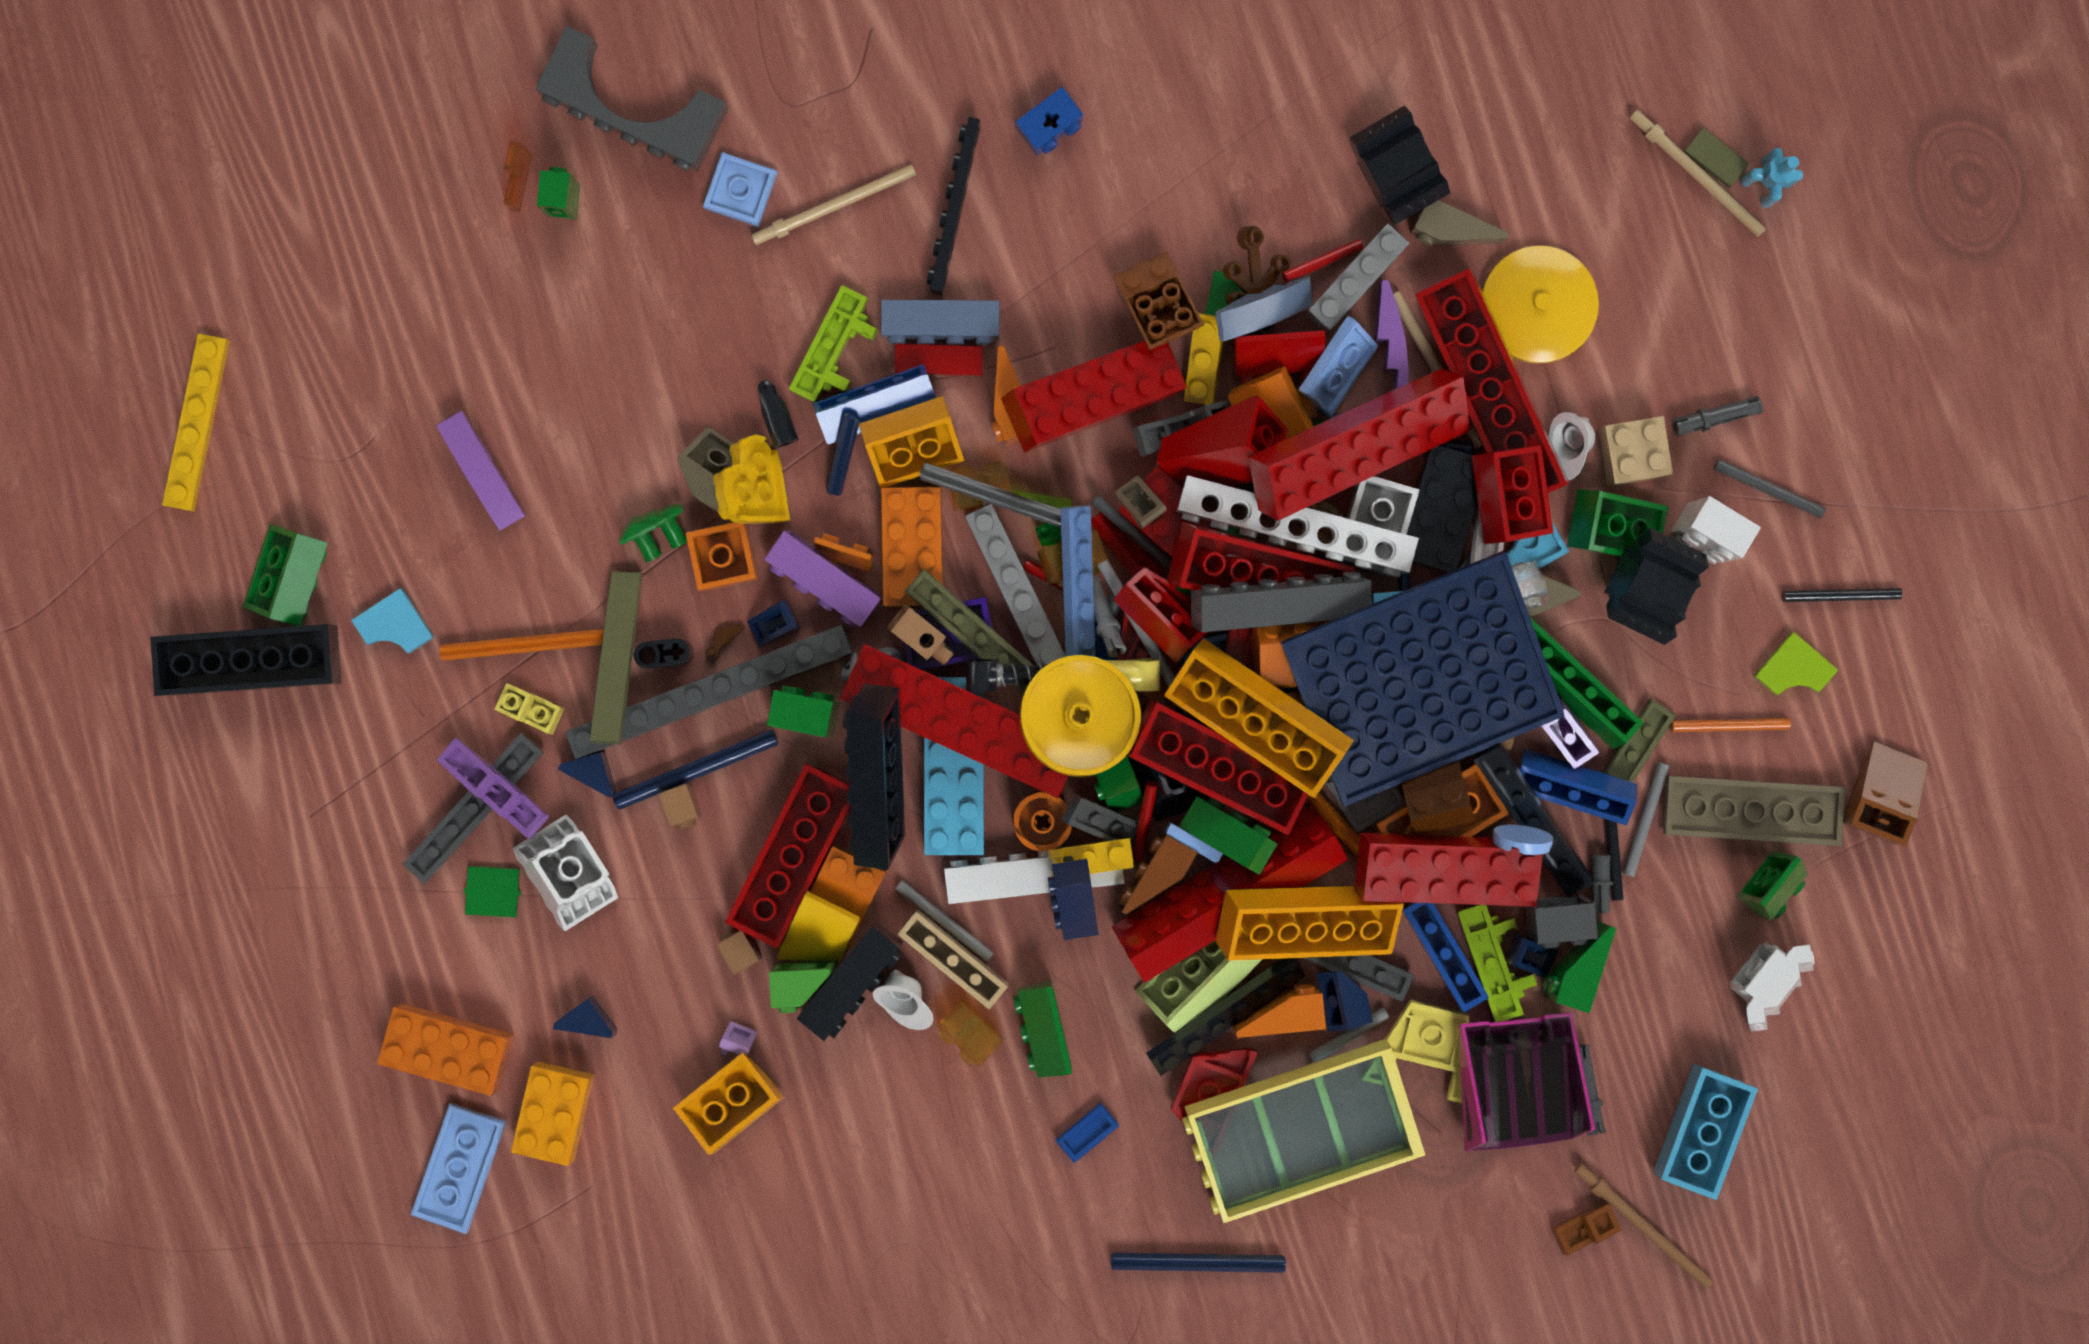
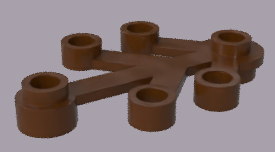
(1256, 283)

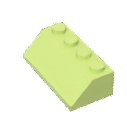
(1193, 985)

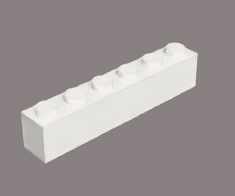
(1009, 877)

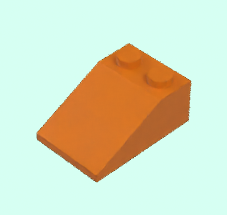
(1005, 382)
(848, 884)
(1287, 1013)

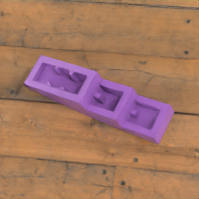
(1390, 331)
(480, 470)
(493, 788)

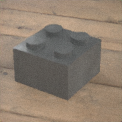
(1561, 921)

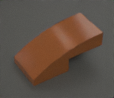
(1586, 1228)

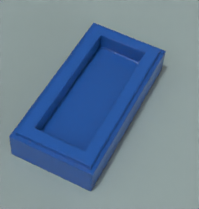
(1087, 1132)

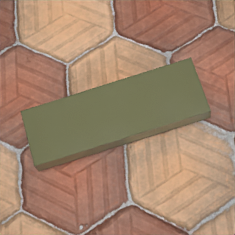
(1632, 756)

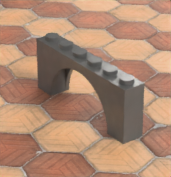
(680, 137)

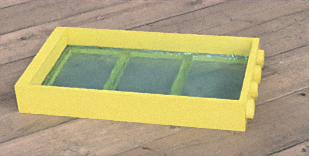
(1303, 1131)

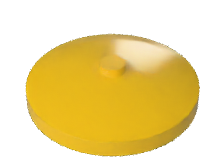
(1542, 303)
(1080, 715)

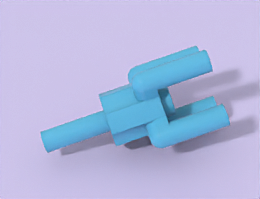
(1775, 175)

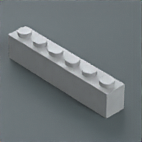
(1015, 585)

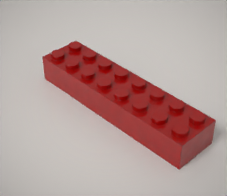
(1492, 382)
(1359, 444)
(955, 719)
(1191, 913)

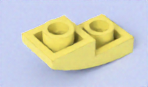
(529, 708)

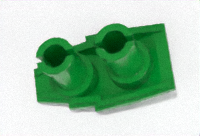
(639, 530)

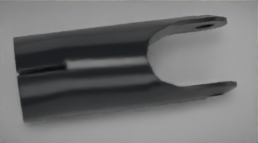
(776, 416)

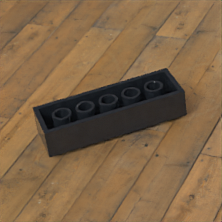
(245, 660)
(875, 776)

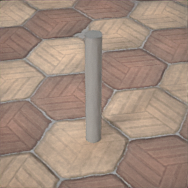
(1347, 1036)

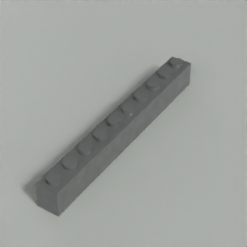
(721, 688)

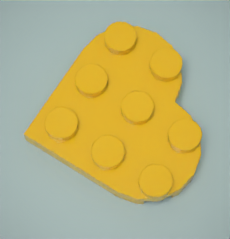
(754, 484)

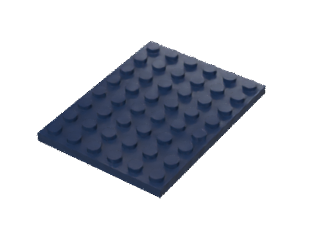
(1426, 676)

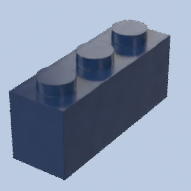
(1073, 899)

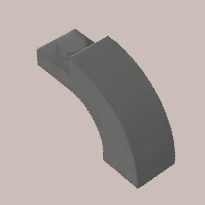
(1150, 435)

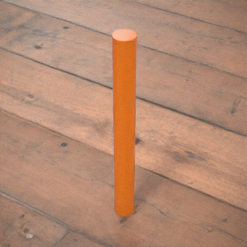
(1731, 725)

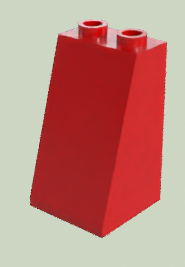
(1221, 443)

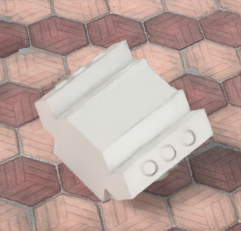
(566, 872)
(1769, 980)

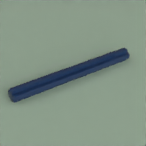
(695, 769)
(1198, 1262)

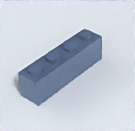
(940, 321)

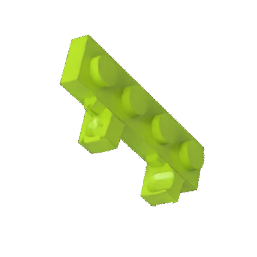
(819, 366)
(1484, 939)

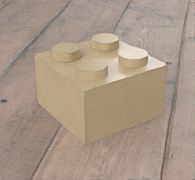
(1635, 451)

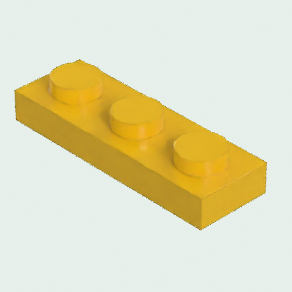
(1204, 362)

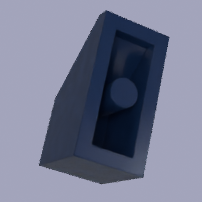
(1344, 1002)

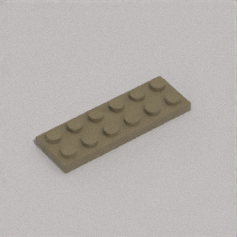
(1754, 810)

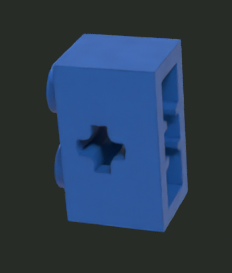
(1056, 107)

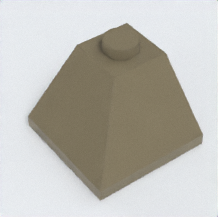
(701, 461)

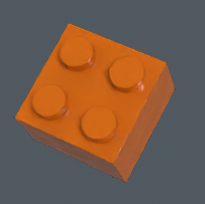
(722, 556)

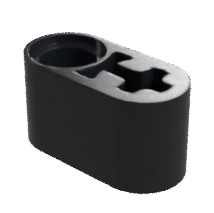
(669, 644)

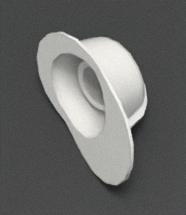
(1571, 440)
(903, 1001)

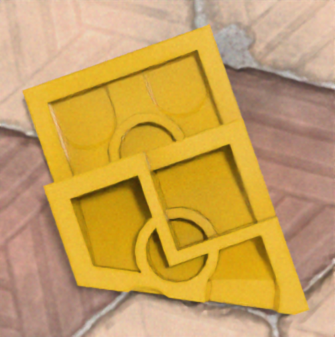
(818, 931)

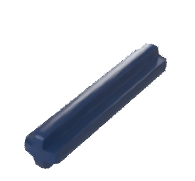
(842, 454)

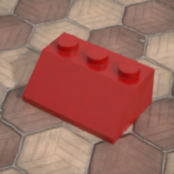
(1264, 353)
(1512, 494)

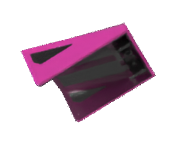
(1522, 1083)

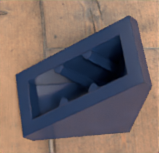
(773, 623)
(591, 771)
(1530, 956)
(587, 1019)

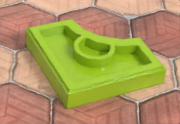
(1795, 665)

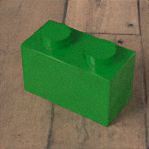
(558, 193)

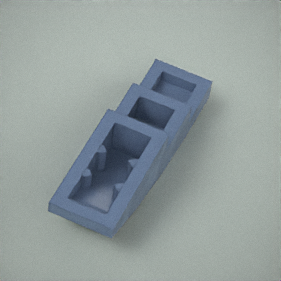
(1263, 309)

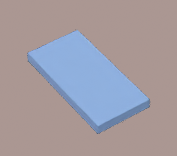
(458, 1168)

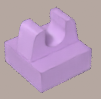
(737, 1039)

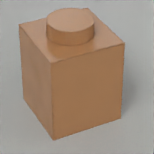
(680, 806)
(738, 950)

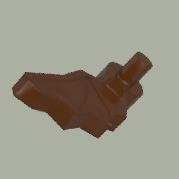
(722, 638)

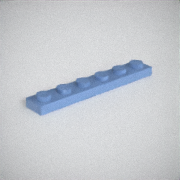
(1078, 580)

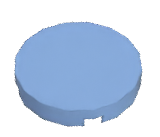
(1525, 838)

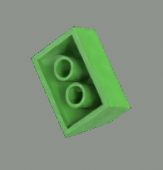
(795, 982)

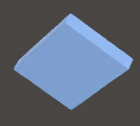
(1338, 367)

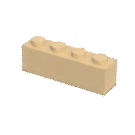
(953, 959)

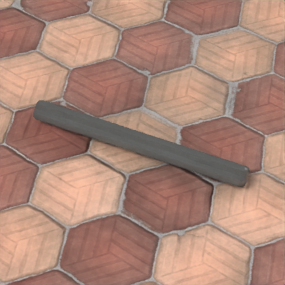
(991, 494)

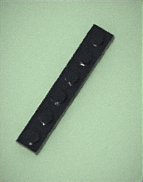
(956, 193)
(1529, 811)
(1225, 1014)

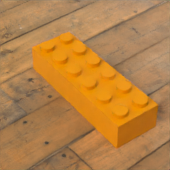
(1258, 718)
(1305, 923)

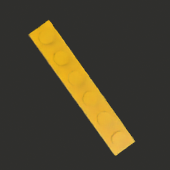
(196, 422)

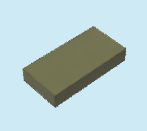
(1716, 158)

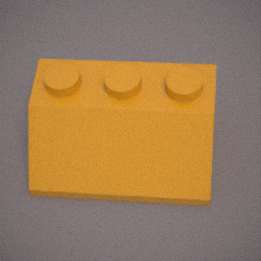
(728, 1103)

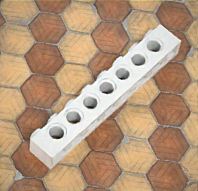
(1401, 546)

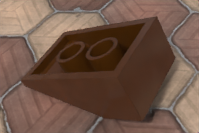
(1438, 799)

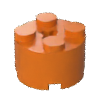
(1025, 823)

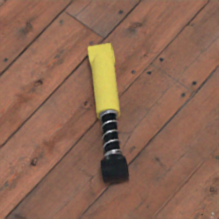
(985, 674)

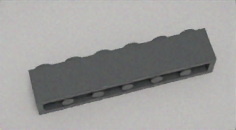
(1278, 603)

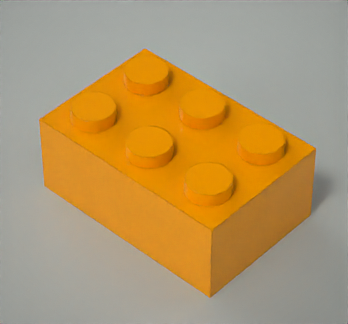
(908, 439)
(552, 1113)

